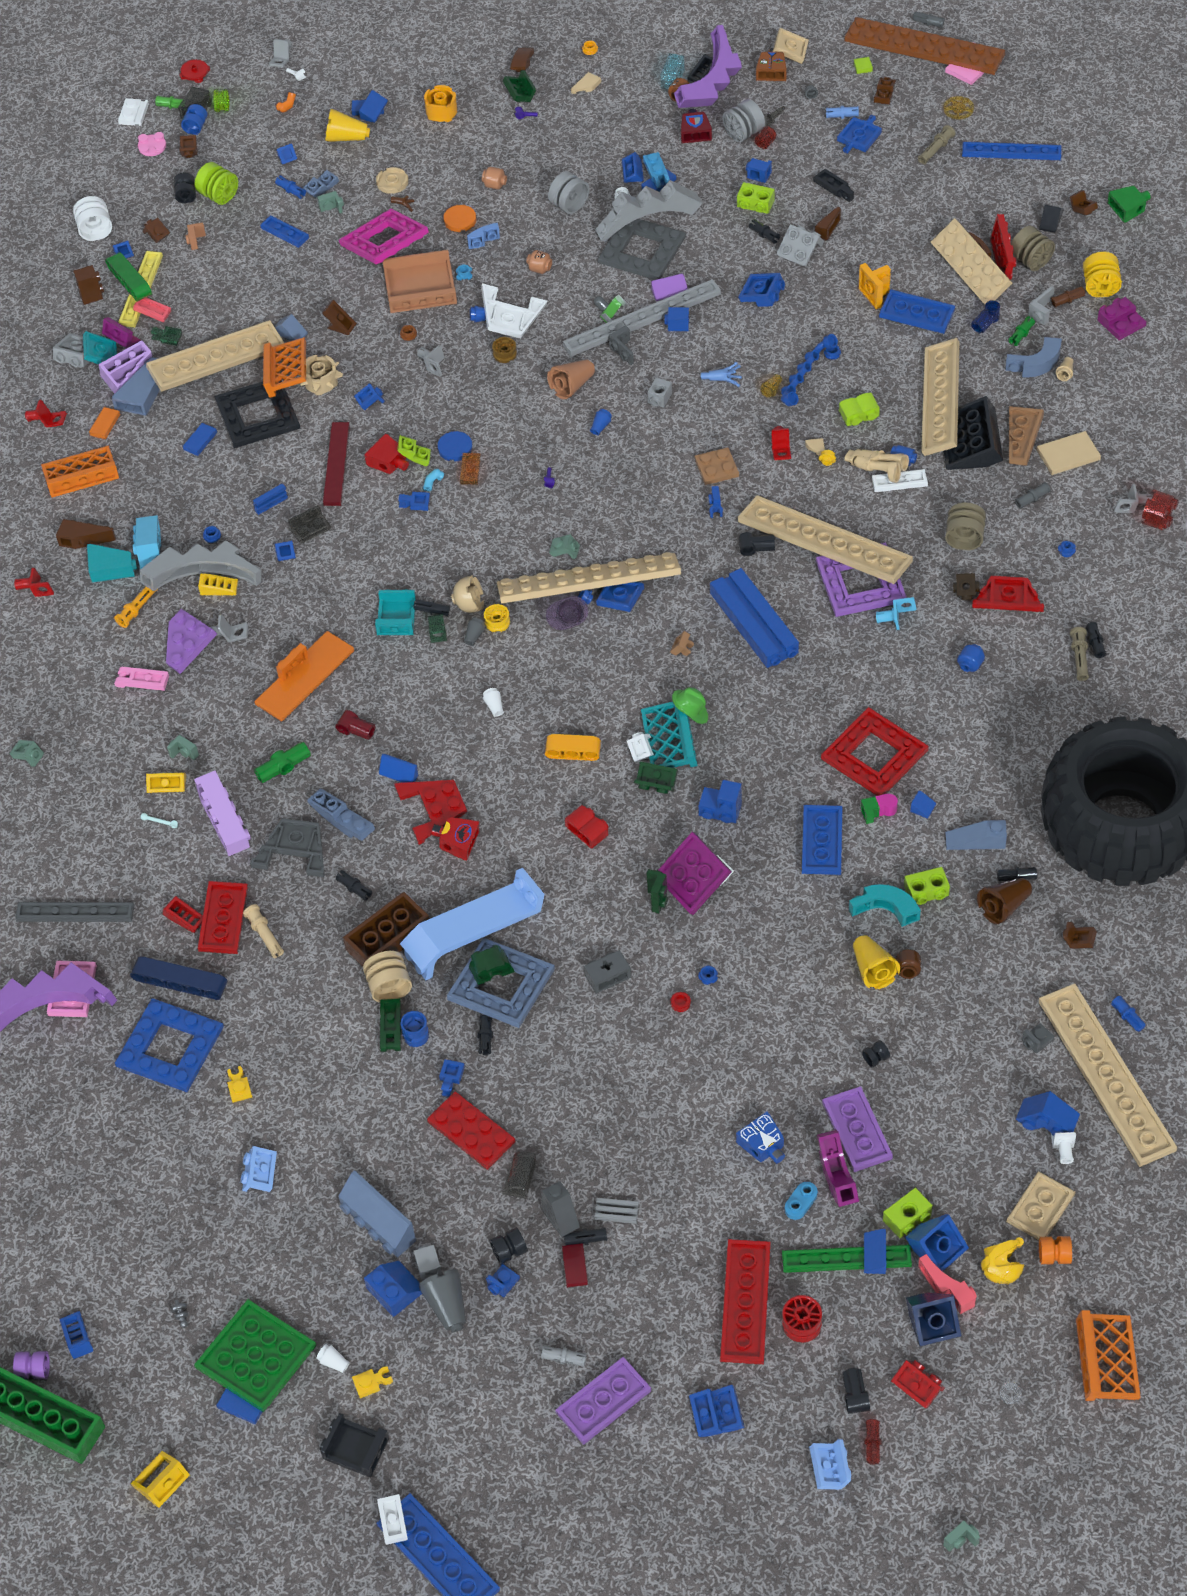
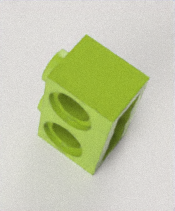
(755, 198)
(925, 882)

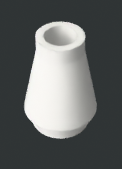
(493, 701)
(332, 1358)

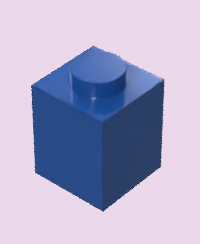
(677, 319)

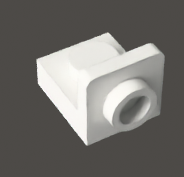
(640, 746)

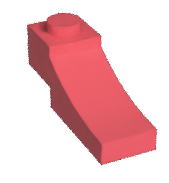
(941, 1283)

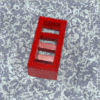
(176, 902)

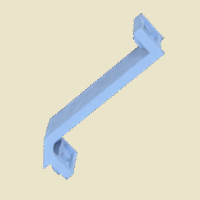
(471, 922)

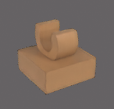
(681, 644)

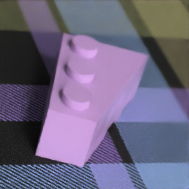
(124, 365)

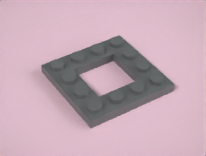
(654, 269)

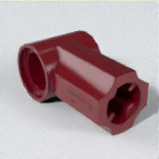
(351, 723)

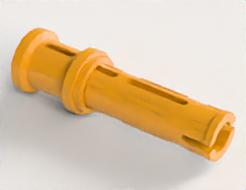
(132, 609)

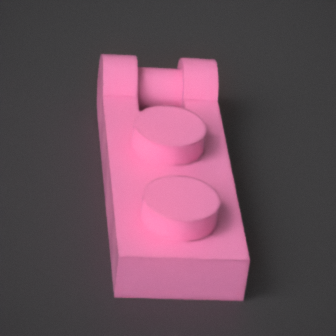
(142, 678)

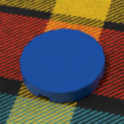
(453, 445)

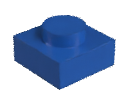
(286, 154)

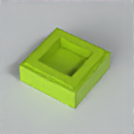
(863, 65)

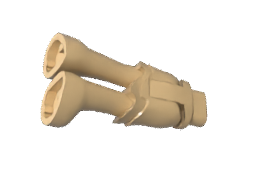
(878, 460)

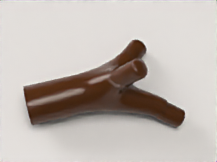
(403, 201)

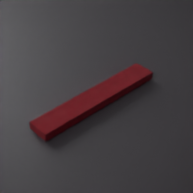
(336, 464)

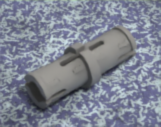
(563, 1355)

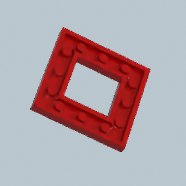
(878, 783)

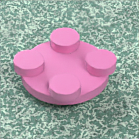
(151, 144)

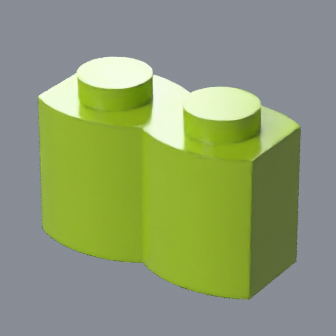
(859, 409)

